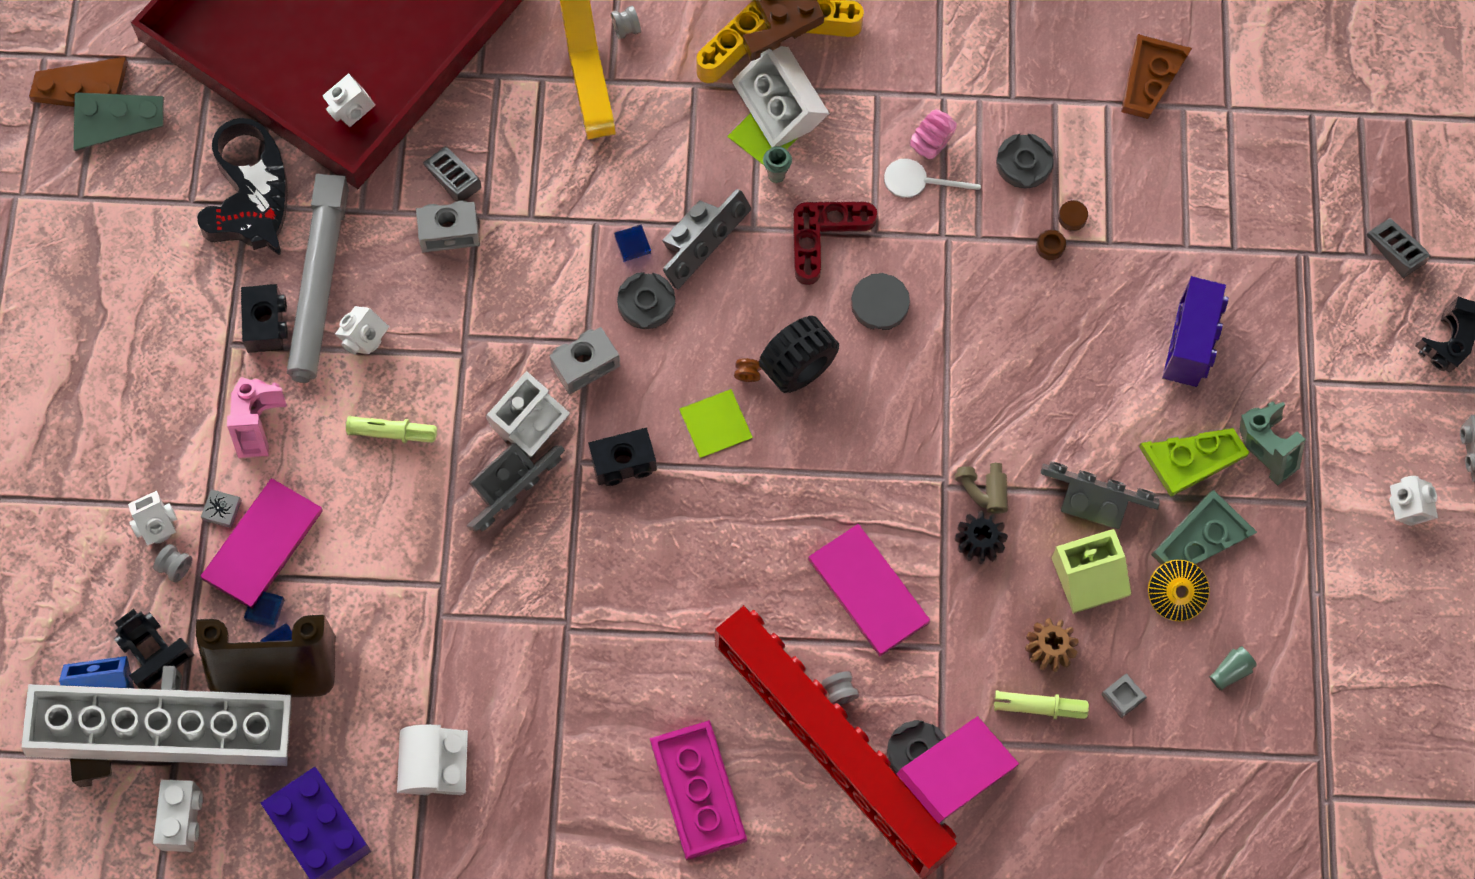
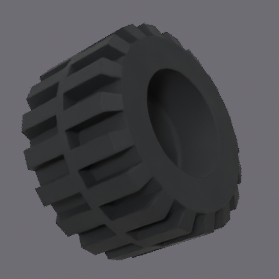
(799, 354)

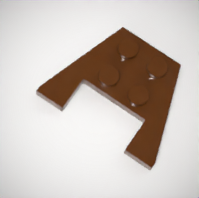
(783, 21)

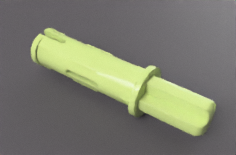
(391, 429)
(1042, 705)

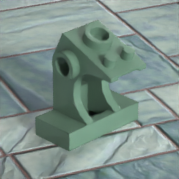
(1276, 453)

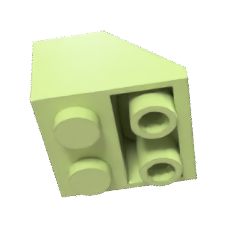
(1092, 570)

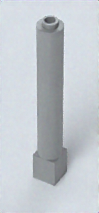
(328, 209)

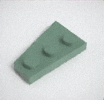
(113, 116)
(1204, 532)

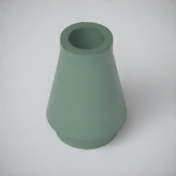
(777, 162)
(1233, 668)

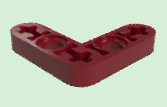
(820, 223)

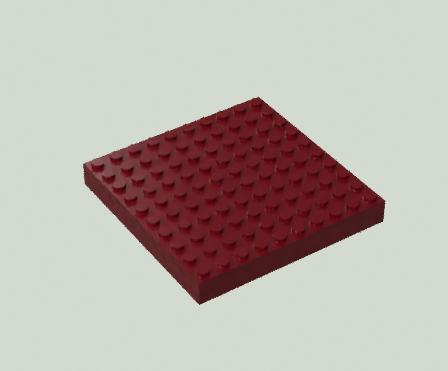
(287, 53)

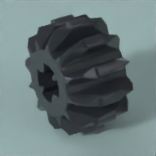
(974, 528)

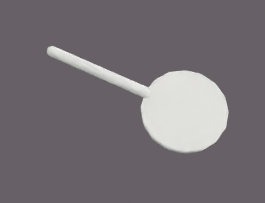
(908, 178)

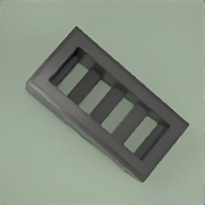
(464, 190)
(1398, 261)

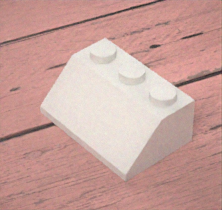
(780, 96)

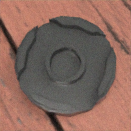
(1025, 160)
(646, 300)
(880, 301)
(910, 742)

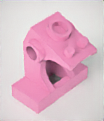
(245, 423)

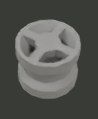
(625, 22)
(172, 563)
(840, 688)

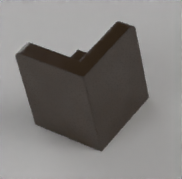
(86, 770)

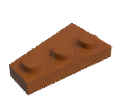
(1150, 74)
(59, 85)

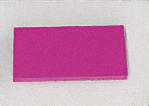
(261, 543)
(869, 590)
(957, 769)
(698, 790)

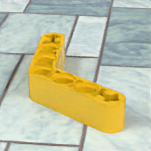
(716, 60)
(587, 68)

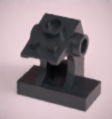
(1451, 354)
(134, 630)

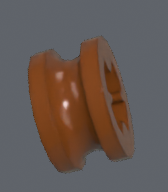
(747, 370)

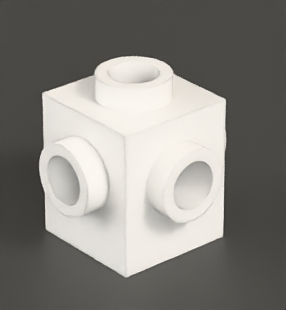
(348, 101)
(361, 331)
(1413, 500)
(152, 519)

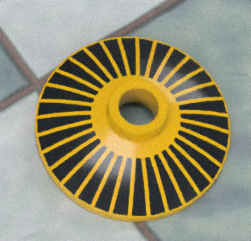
(1163, 589)

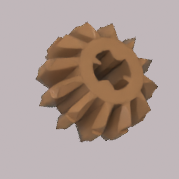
(1058, 637)

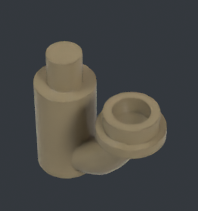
(996, 488)

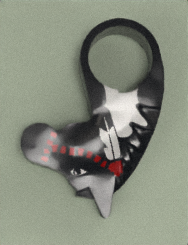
(260, 204)

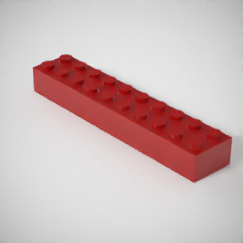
(834, 741)

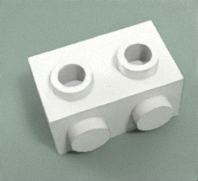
(177, 815)

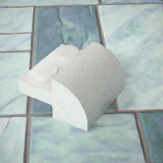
(527, 415)
(432, 760)

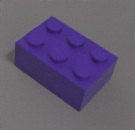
(1195, 332)
(315, 826)

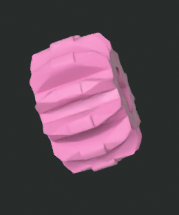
(933, 134)

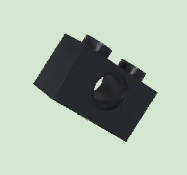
(255, 303)
(633, 444)

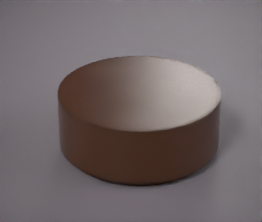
(1073, 215)
(1051, 244)

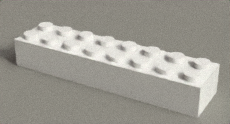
(156, 725)

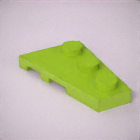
(1192, 459)

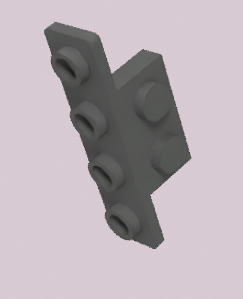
(701, 234)
(506, 478)
(1096, 499)

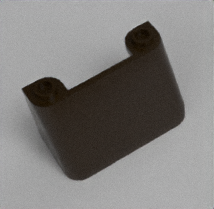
(270, 667)

